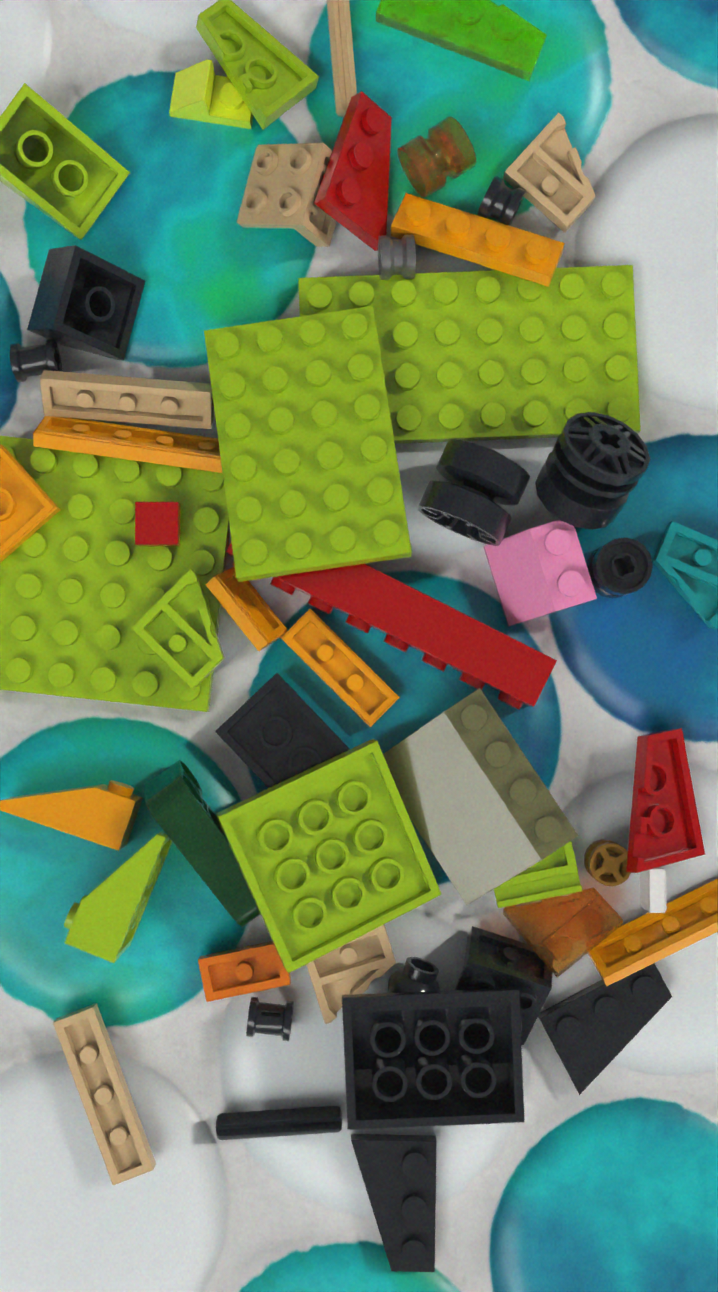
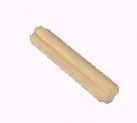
(341, 54)

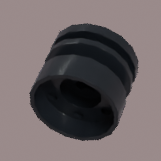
(591, 470)

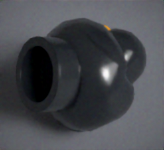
(416, 976)

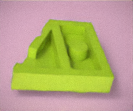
(183, 631)

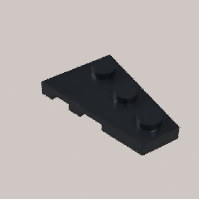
(601, 1021)
(402, 1194)

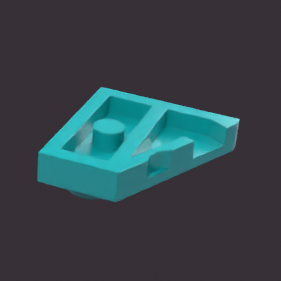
(691, 566)

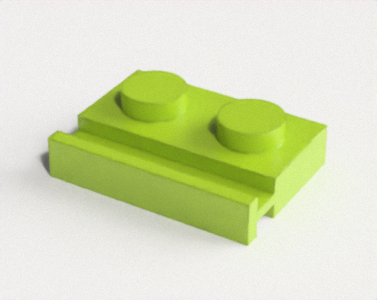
(546, 879)

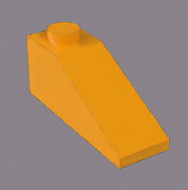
(90, 812)

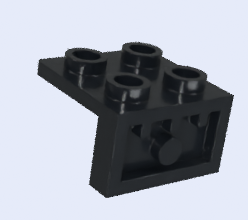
(506, 963)

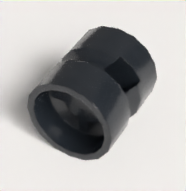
(619, 567)

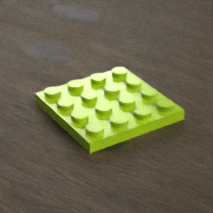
(329, 854)

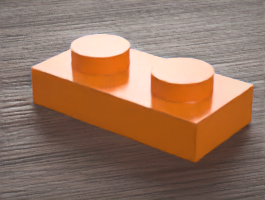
(242, 971)

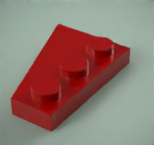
(358, 172)
(663, 804)

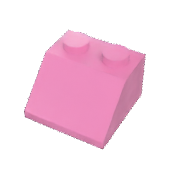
(540, 572)

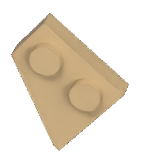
(350, 970)

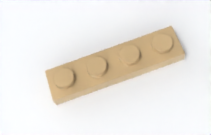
(127, 399)
(104, 1094)

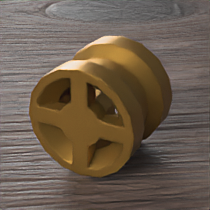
(613, 869)

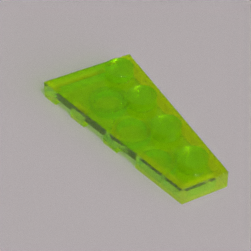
(471, 29)

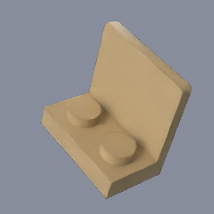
(284, 190)

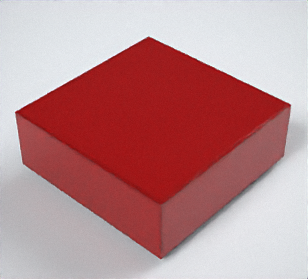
(157, 523)

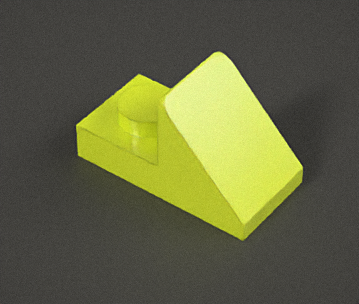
(208, 97)

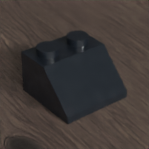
(86, 303)

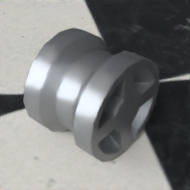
(396, 257)

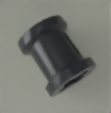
(34, 359)
(270, 1018)

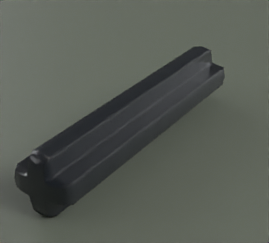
(279, 1122)

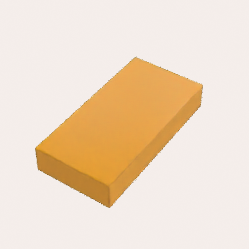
(247, 609)

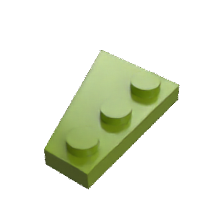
(255, 62)

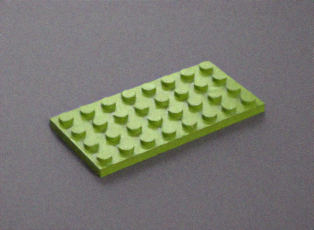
(495, 350)

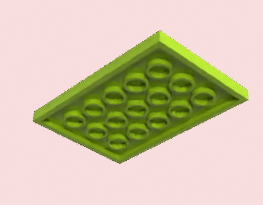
(306, 444)

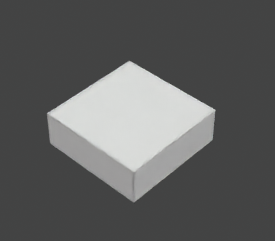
(653, 890)

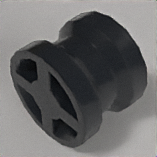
(501, 202)

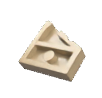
(552, 176)

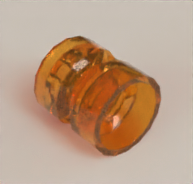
(440, 155)

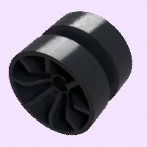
(477, 484)

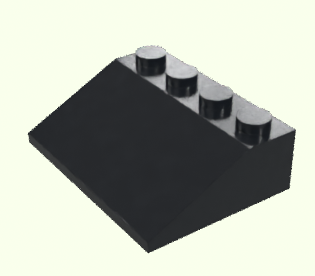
(433, 1058)

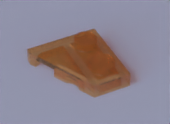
(564, 927)

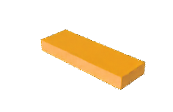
(340, 667)

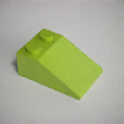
(55, 163)
(111, 913)

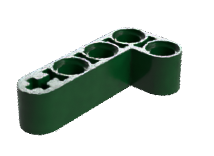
(194, 828)

